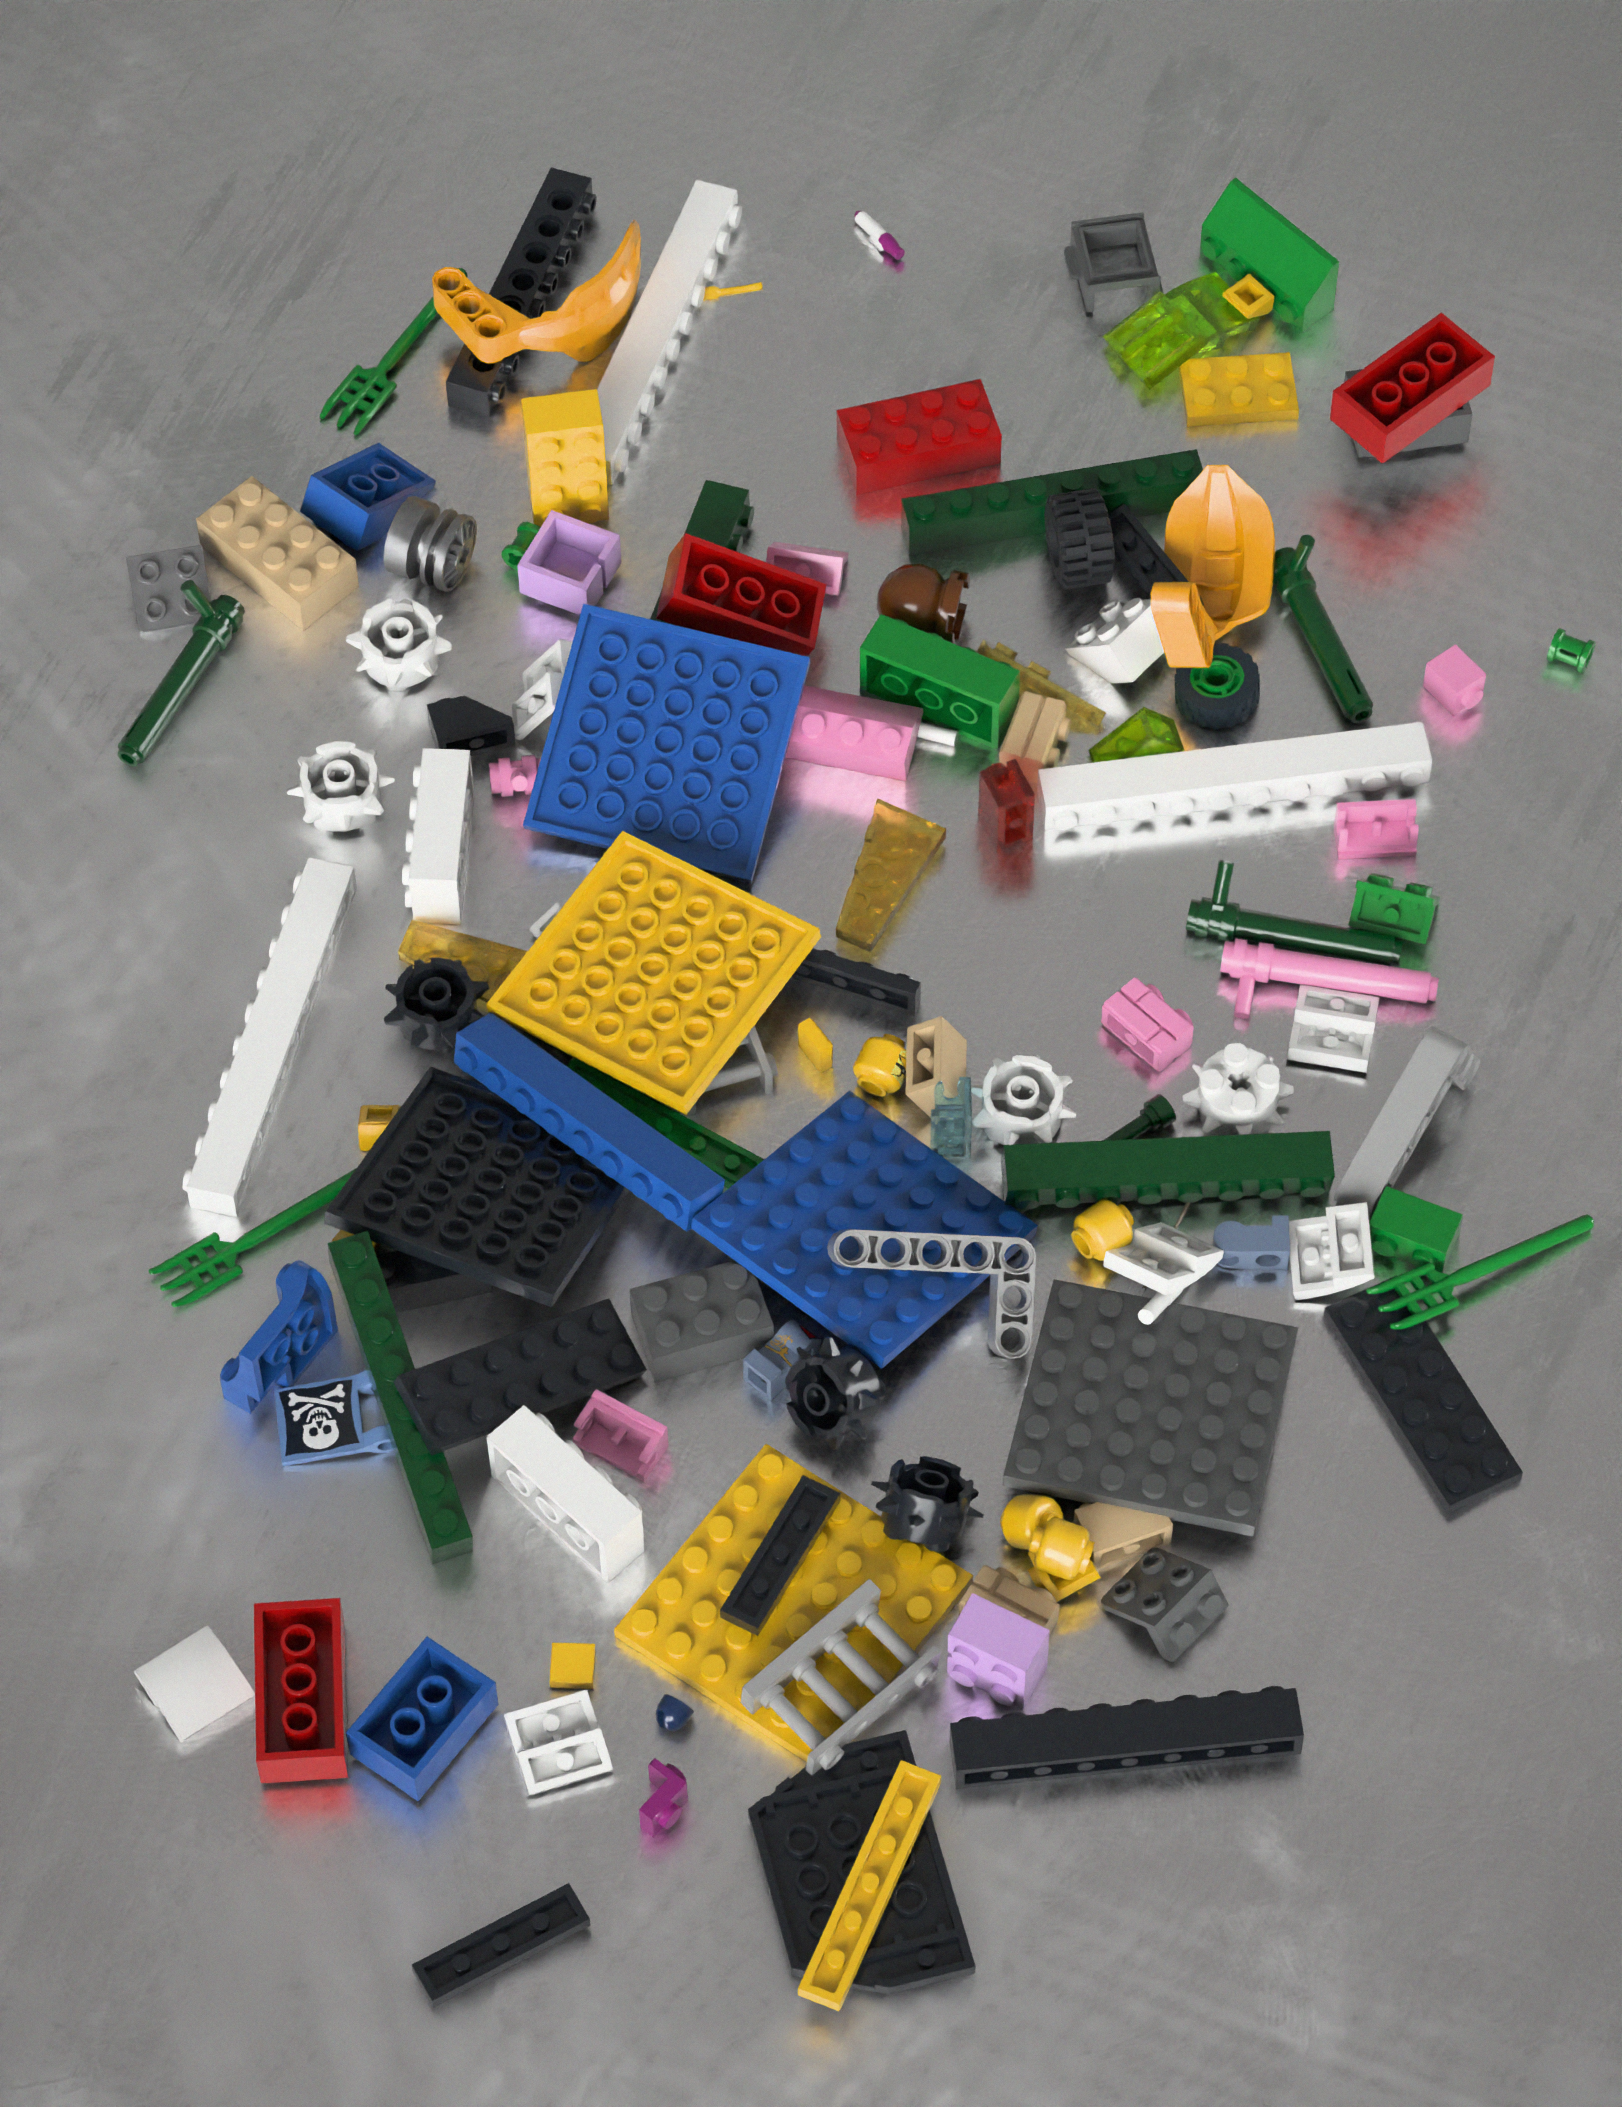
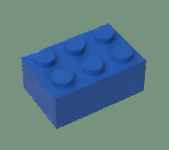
(422, 1718)

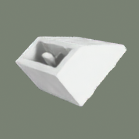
(1119, 641)

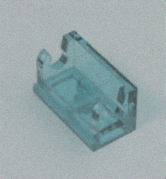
(952, 1121)

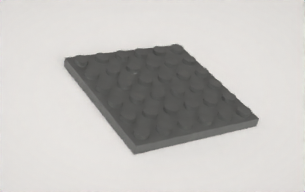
(1151, 1413)

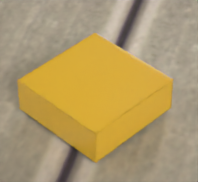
(815, 1045)
(572, 1665)

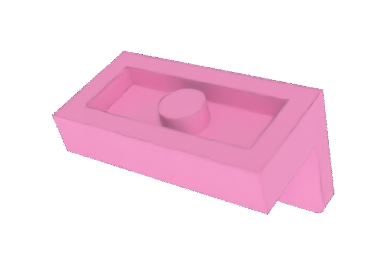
(811, 562)

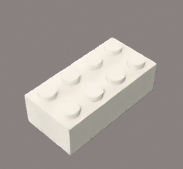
(439, 836)
(566, 1493)

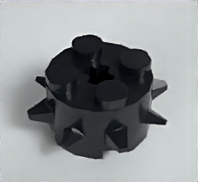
(435, 1003)
(833, 1392)
(926, 1503)

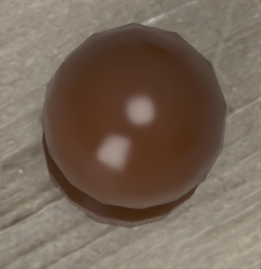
(925, 599)

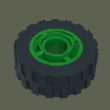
(1221, 693)

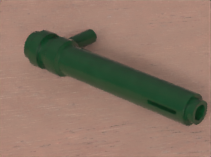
(1298, 590)
(209, 637)
(1231, 922)

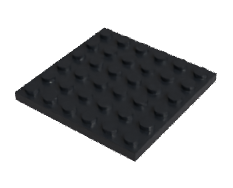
(478, 1191)

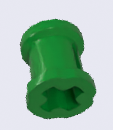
(525, 534)
(1571, 650)

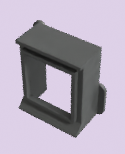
(1105, 233)

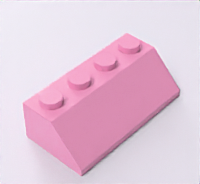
(854, 733)

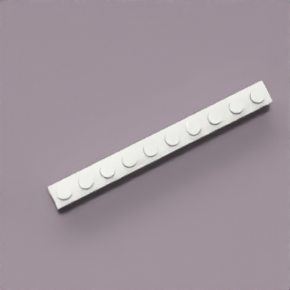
(663, 317)
(1234, 776)
(271, 1038)

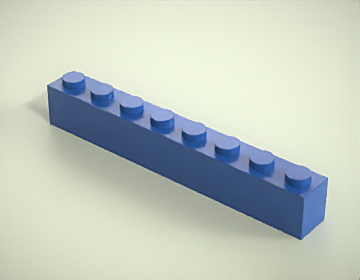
(586, 1120)

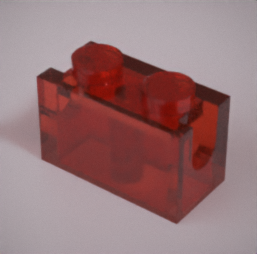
(1008, 798)

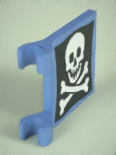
(326, 1421)

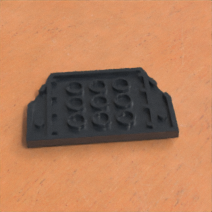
(808, 1846)

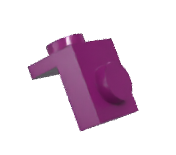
(667, 1802)

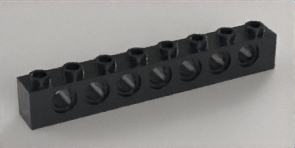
(526, 281)

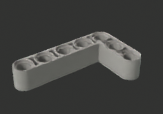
(1405, 1116)
(953, 1260)

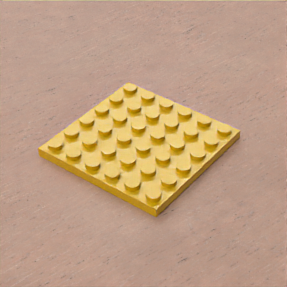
(654, 972)
(681, 1623)

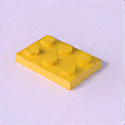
(1238, 389)

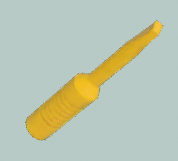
(714, 292)

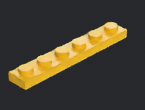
(869, 1886)

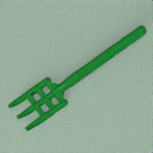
(377, 375)
(229, 1251)
(1444, 1283)

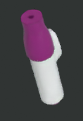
(878, 236)

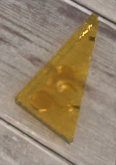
(1038, 679)

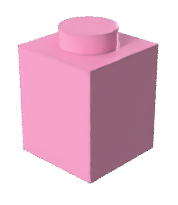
(1454, 680)

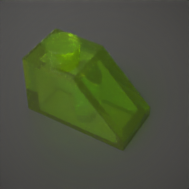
(1139, 736)

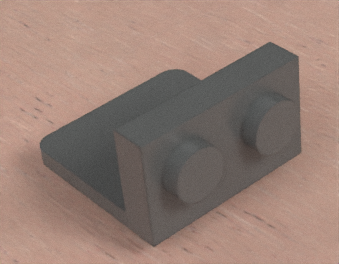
(1169, 1599)

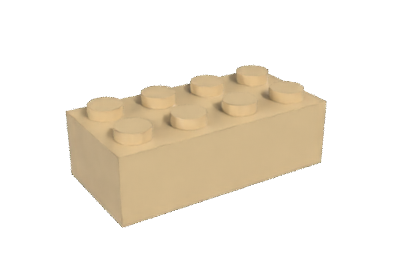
(277, 553)

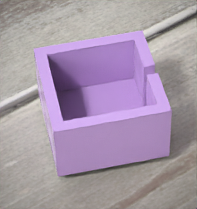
(569, 563)
(997, 1652)

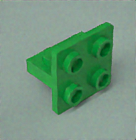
(1393, 909)

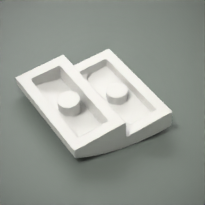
(541, 689)
(1333, 1028)
(1331, 1251)
(1163, 1258)
(194, 1683)
(558, 1742)

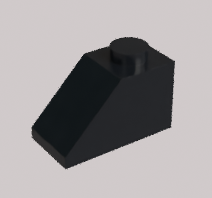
(469, 725)

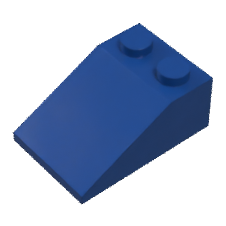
(363, 494)

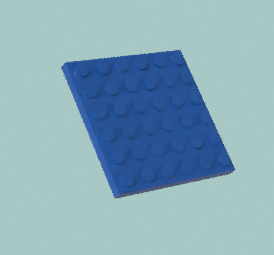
(667, 741)
(860, 1175)

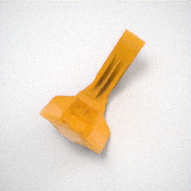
(579, 328)
(1226, 550)

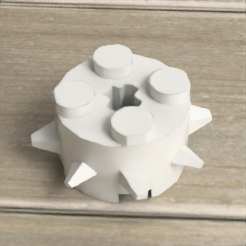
(399, 644)
(340, 787)
(1238, 1092)
(1022, 1101)

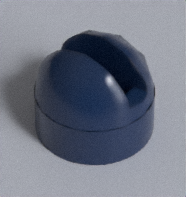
(672, 1713)

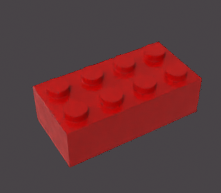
(1412, 387)
(918, 436)
(740, 597)
(300, 1690)

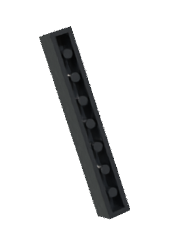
(1126, 1737)

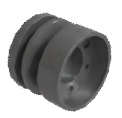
(430, 543)

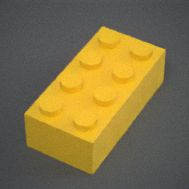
(565, 456)

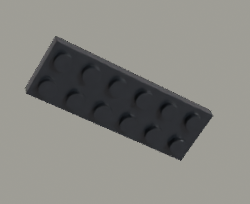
(533, 1367)
(1424, 1399)

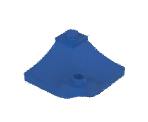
(285, 1341)

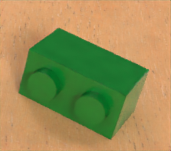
(1414, 1229)

